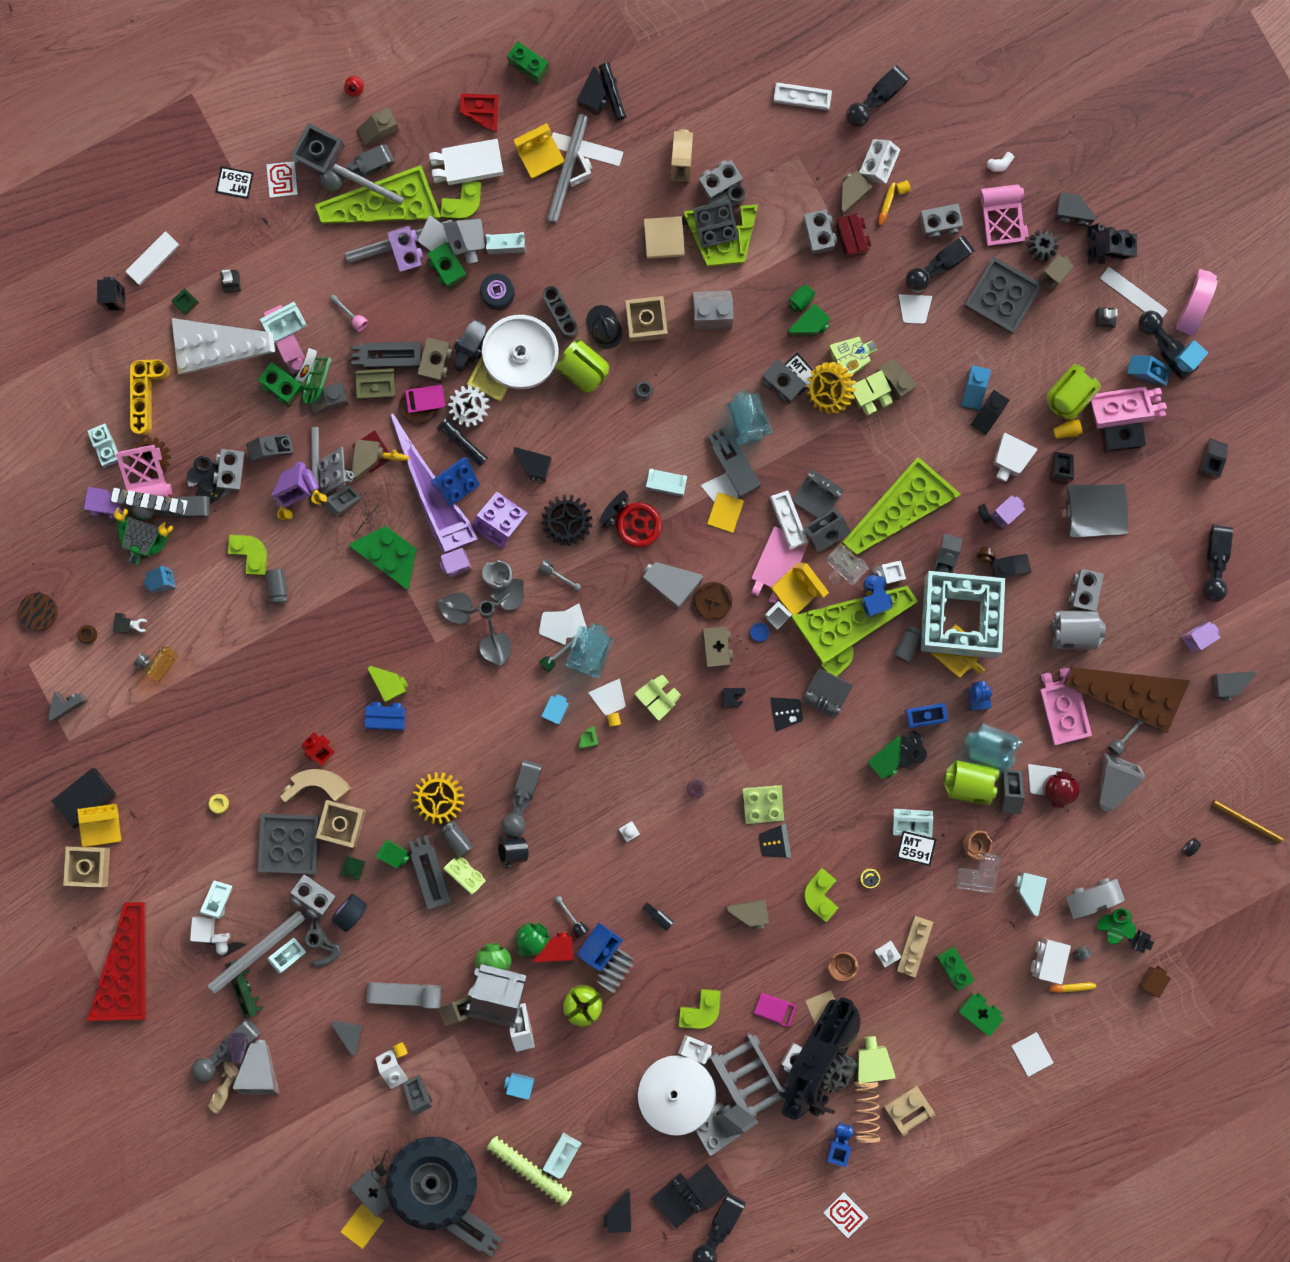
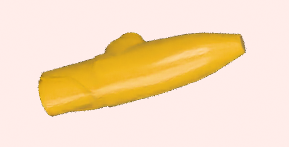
(395, 456)

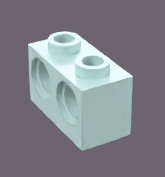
(913, 821)

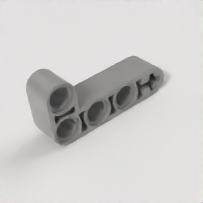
(404, 994)

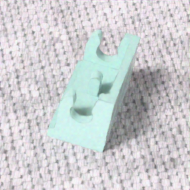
(505, 243)
(284, 322)
(666, 482)
(561, 1156)

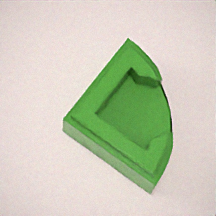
(588, 738)

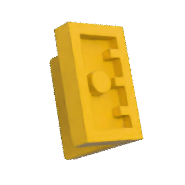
(538, 151)
(798, 588)
(99, 825)

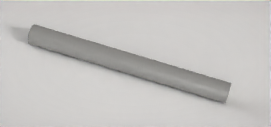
(368, 184)
(315, 454)

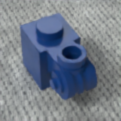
(878, 601)
(979, 696)
(839, 1149)

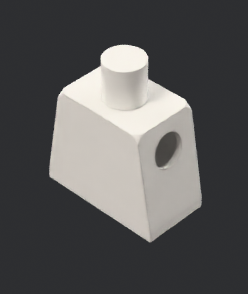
(1012, 456)

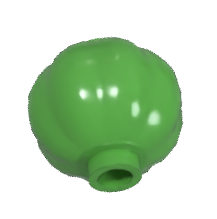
(493, 956)

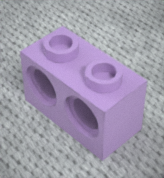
(401, 249)
(1008, 511)
(455, 563)
(1201, 636)

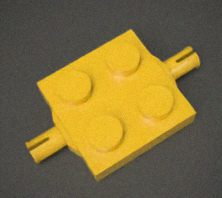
(958, 663)

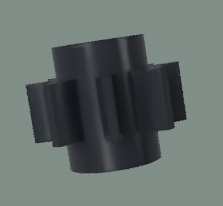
(1141, 941)

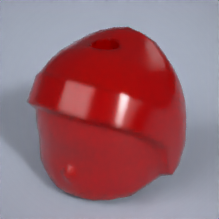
(354, 86)

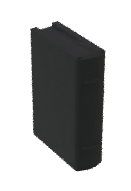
(86, 792)

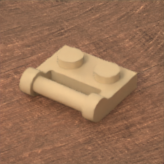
(905, 1105)

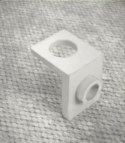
(586, 166)
(391, 1071)

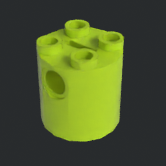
(971, 782)

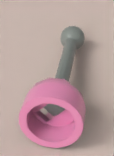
(358, 322)

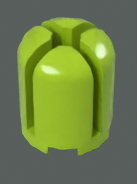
(583, 366)
(1072, 392)
(582, 1017)

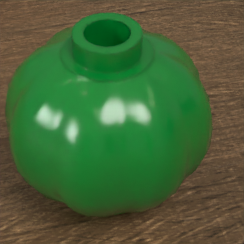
(531, 939)

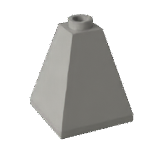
(1117, 781)
(257, 1072)

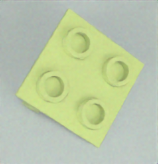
(763, 804)
(465, 874)

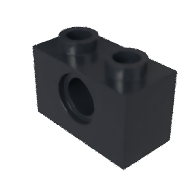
(1113, 442)

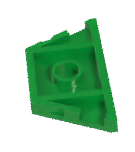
(388, 553)

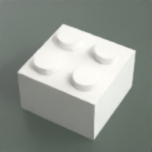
(1050, 960)

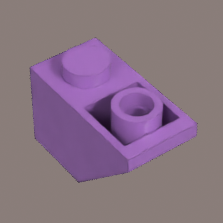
(99, 503)

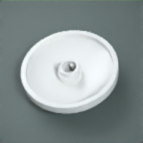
(520, 336)
(694, 1098)

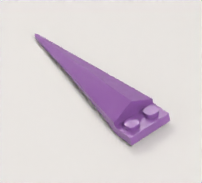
(445, 521)

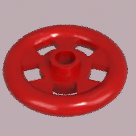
(633, 540)

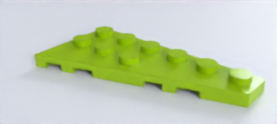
(369, 206)
(909, 499)
(845, 623)

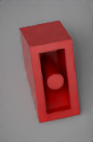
(557, 949)

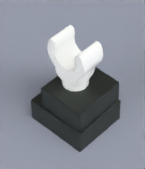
(230, 280)
(1106, 317)
(125, 625)

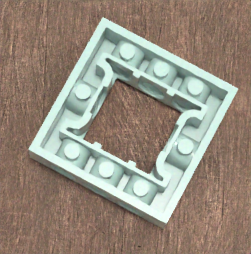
(987, 590)

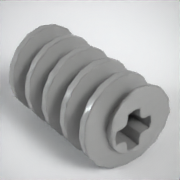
(615, 970)

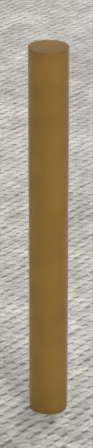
(1247, 821)

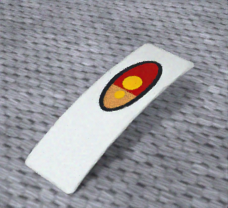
(305, 369)

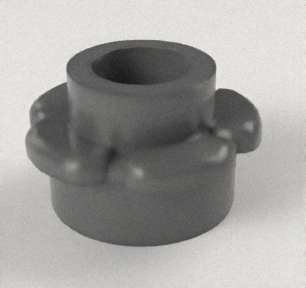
(643, 385)
(142, 661)
(1082, 953)

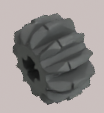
(1043, 238)

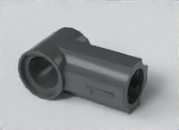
(727, 195)

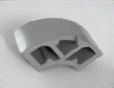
(1089, 900)

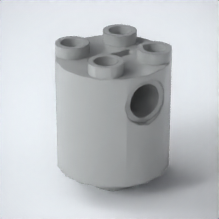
(1077, 630)

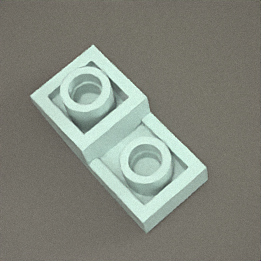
(104, 445)

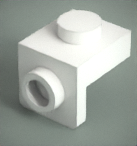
(695, 1049)

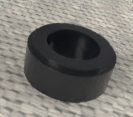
(984, 514)
(1191, 847)

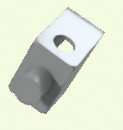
(466, 238)

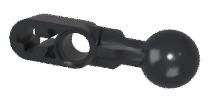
(891, 83)
(919, 279)
(1151, 324)
(1218, 555)
(721, 1227)

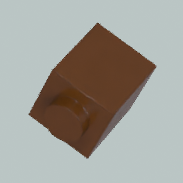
(1155, 981)

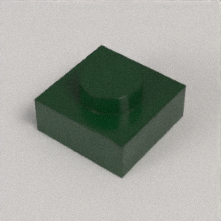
(353, 867)

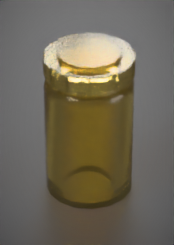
(161, 663)

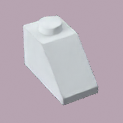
(522, 1032)

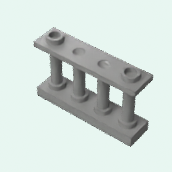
(730, 1078)

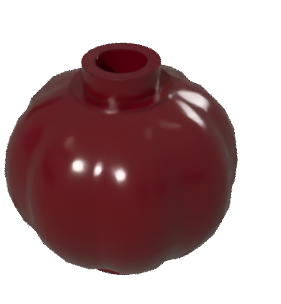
(1061, 789)

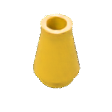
(1069, 429)

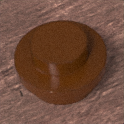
(986, 555)
(87, 634)

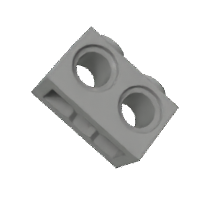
(716, 175)
(939, 216)
(814, 232)
(234, 470)
(1091, 592)
(316, 893)

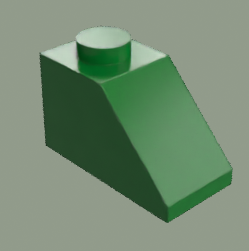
(810, 323)
(887, 759)
(393, 854)

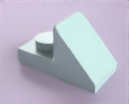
(216, 900)

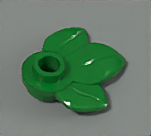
(1117, 929)

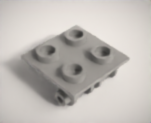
(333, 472)
(712, 1135)

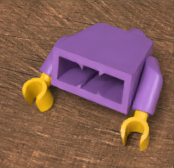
(294, 486)

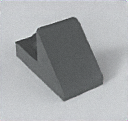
(342, 501)
(60, 707)
(417, 1095)

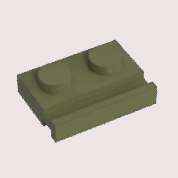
(375, 384)

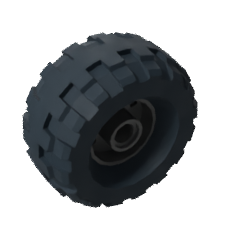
(413, 1197)

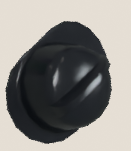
(604, 326)

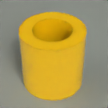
(903, 187)
(613, 719)
(399, 1049)

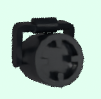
(512, 851)

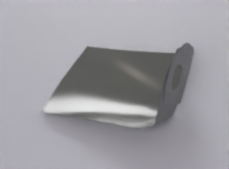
(1096, 510)

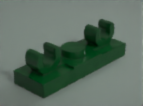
(242, 991)

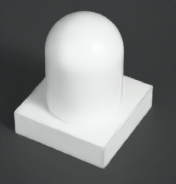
(629, 831)
(221, 942)

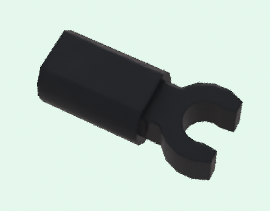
(658, 916)

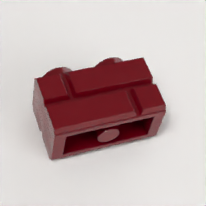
(852, 235)

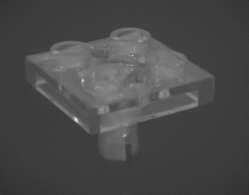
(845, 565)

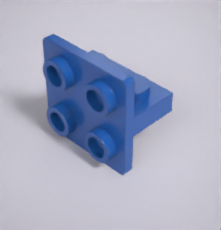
(456, 481)

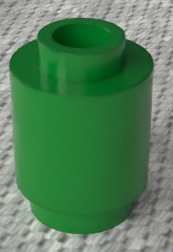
(801, 298)

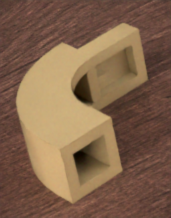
(329, 781)

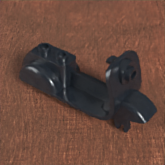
(829, 1038)

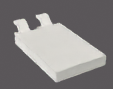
(467, 162)

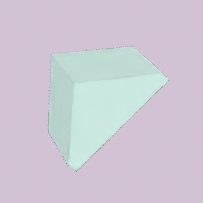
(286, 955)

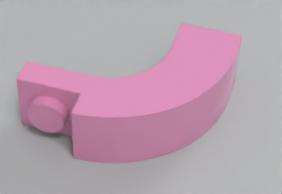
(1198, 302)
(289, 349)

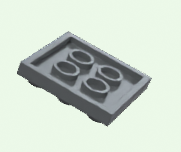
(1003, 295)
(288, 843)

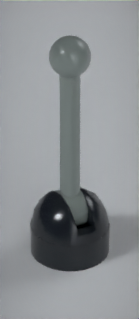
(579, 928)

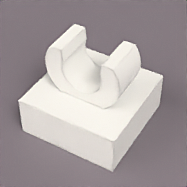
(887, 953)

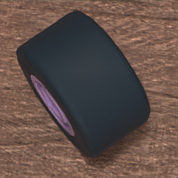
(499, 297)
(349, 912)

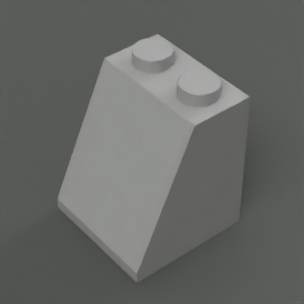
(713, 310)
(671, 582)

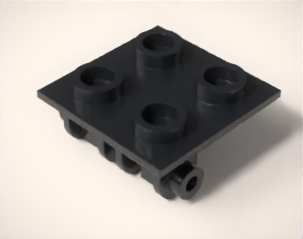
(677, 1201)

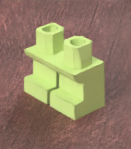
(871, 390)
(654, 689)

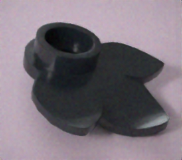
(201, 476)
(909, 746)

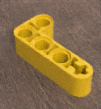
(146, 396)

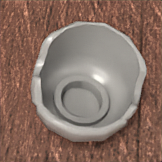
(497, 574)

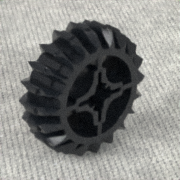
(575, 520)

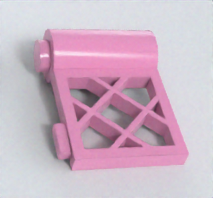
(998, 199)
(150, 486)

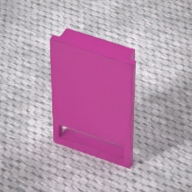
(426, 398)
(773, 1009)

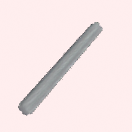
(567, 168)
(379, 247)
(256, 952)

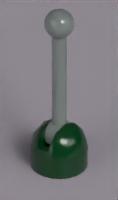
(548, 662)

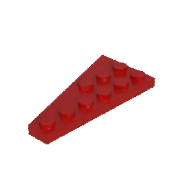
(123, 978)

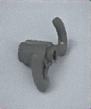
(311, 943)

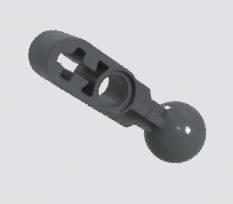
(363, 165)
(196, 508)
(514, 823)
(204, 1069)

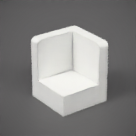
(777, 615)
(202, 929)

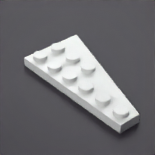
(212, 345)

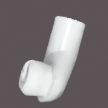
(1001, 164)

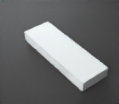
(802, 96)
(152, 258)
(788, 520)

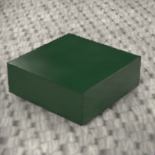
(185, 301)

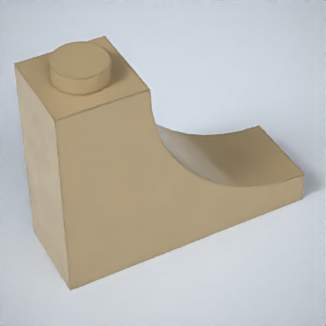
(681, 156)

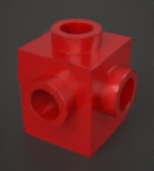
(317, 748)

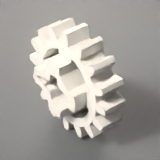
(473, 398)

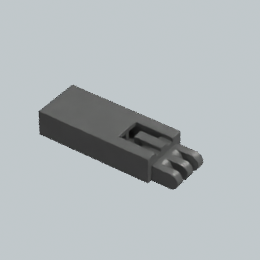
(395, 355)
(737, 467)
(432, 879)
(483, 1230)

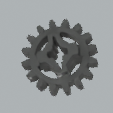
(839, 1074)

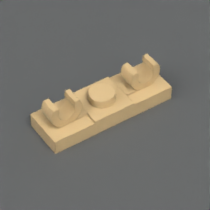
(915, 946)

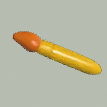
(886, 205)
(1072, 987)

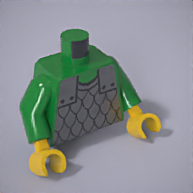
(140, 536)

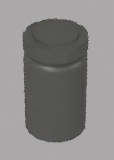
(276, 586)
(909, 644)
(456, 838)

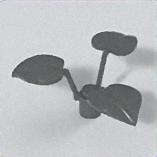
(458, 606)

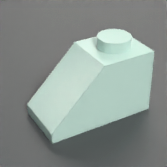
(1031, 891)

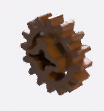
(142, 468)

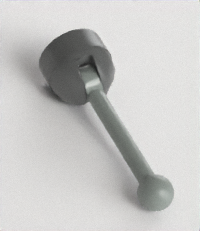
(547, 568)
(1117, 746)

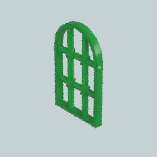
(313, 373)

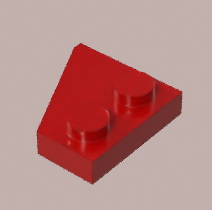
(481, 109)

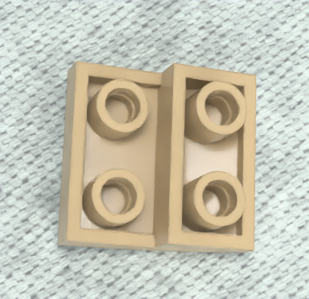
(664, 237)

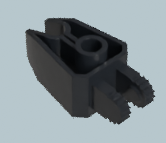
(469, 345)

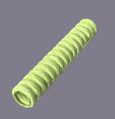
(529, 1171)

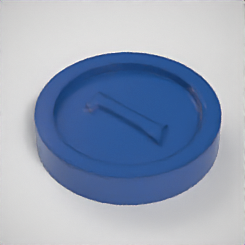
(759, 632)

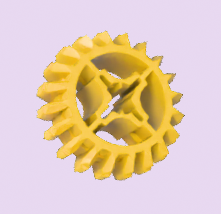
(821, 376)
(440, 789)

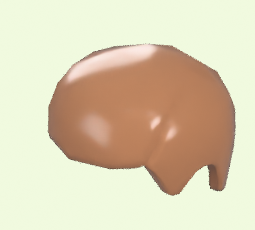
(977, 843)
(843, 966)

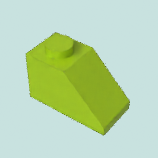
(388, 683)

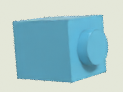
(1190, 356)
(555, 709)
(519, 1085)

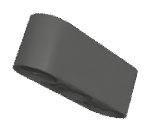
(559, 303)

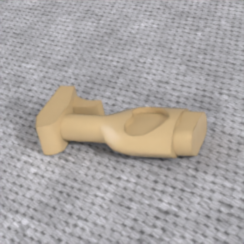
(221, 1093)

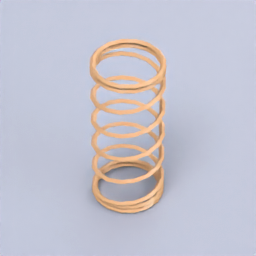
(870, 1138)

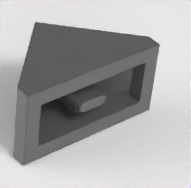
(349, 1033)

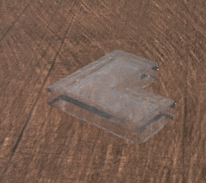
(982, 879)

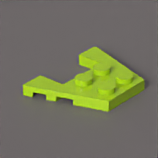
(729, 252)

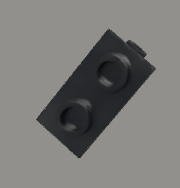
(1091, 253)

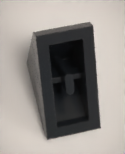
(1062, 468)

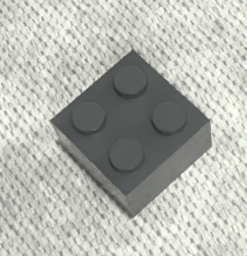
(317, 150)

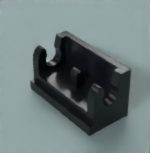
(729, 696)

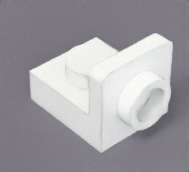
(890, 572)

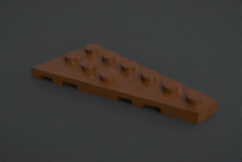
(1138, 696)

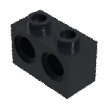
(1116, 244)
(111, 294)

